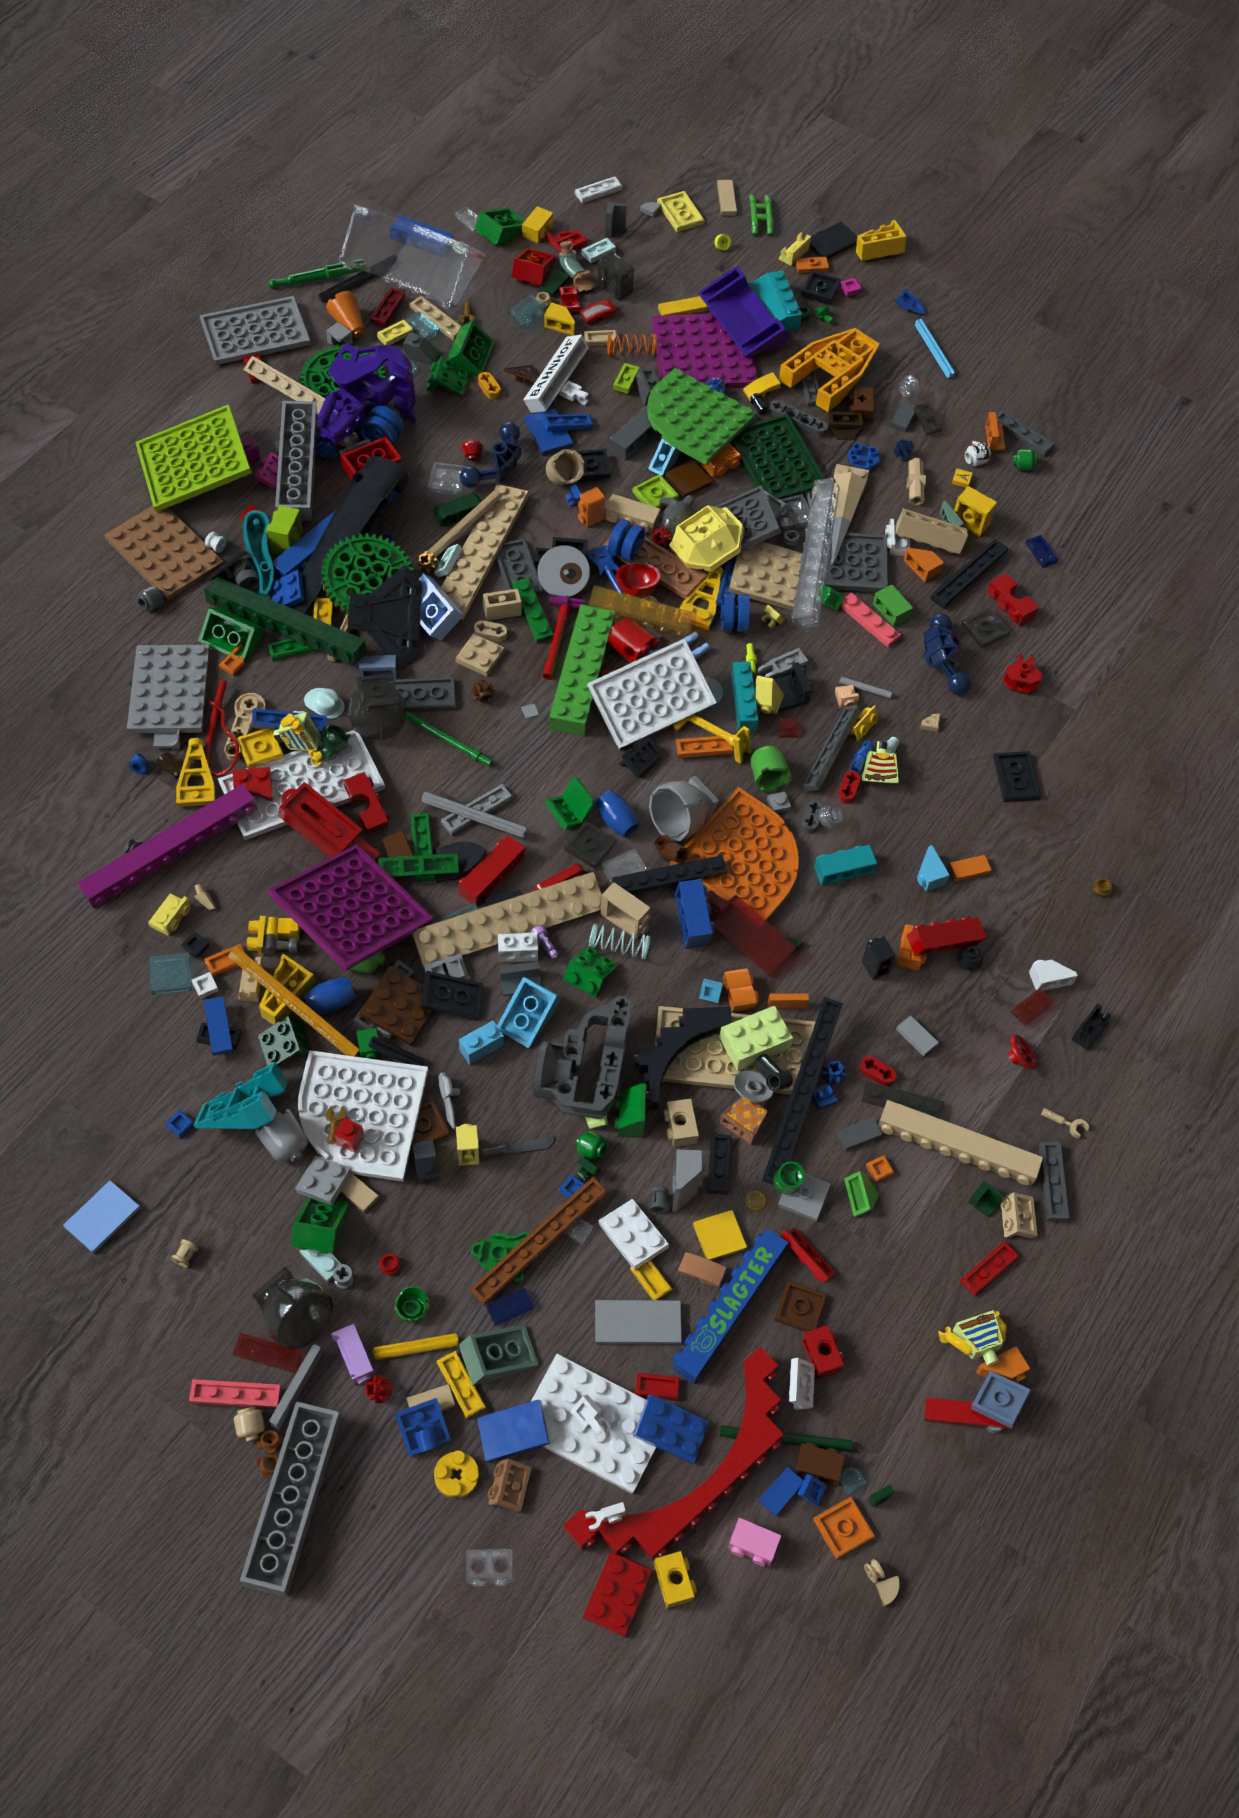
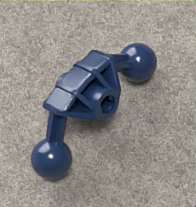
(504, 458)
(940, 645)

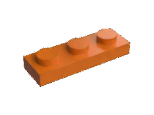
(702, 747)

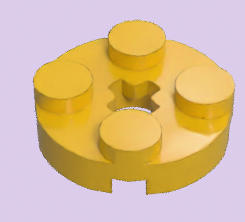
(469, 1476)

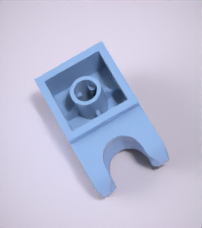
(437, 610)

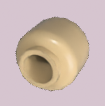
(249, 1423)

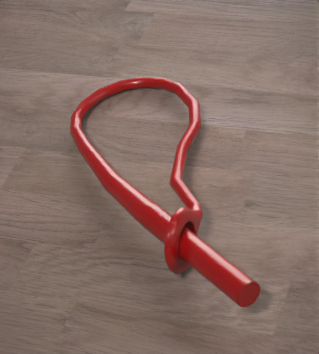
(212, 725)

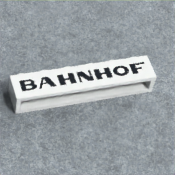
(556, 373)

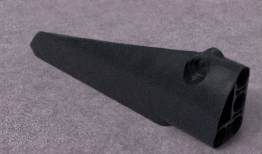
(354, 515)

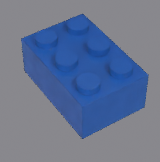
(694, 913)

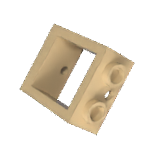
(625, 910)

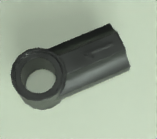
(775, 1077)

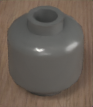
(150, 598)

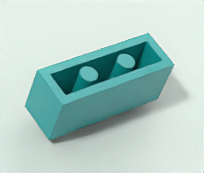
(845, 864)

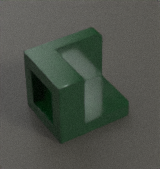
(986, 1199)

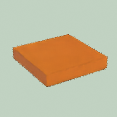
(843, 1527)

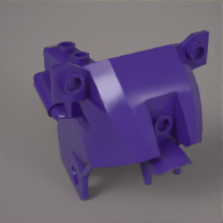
(364, 389)

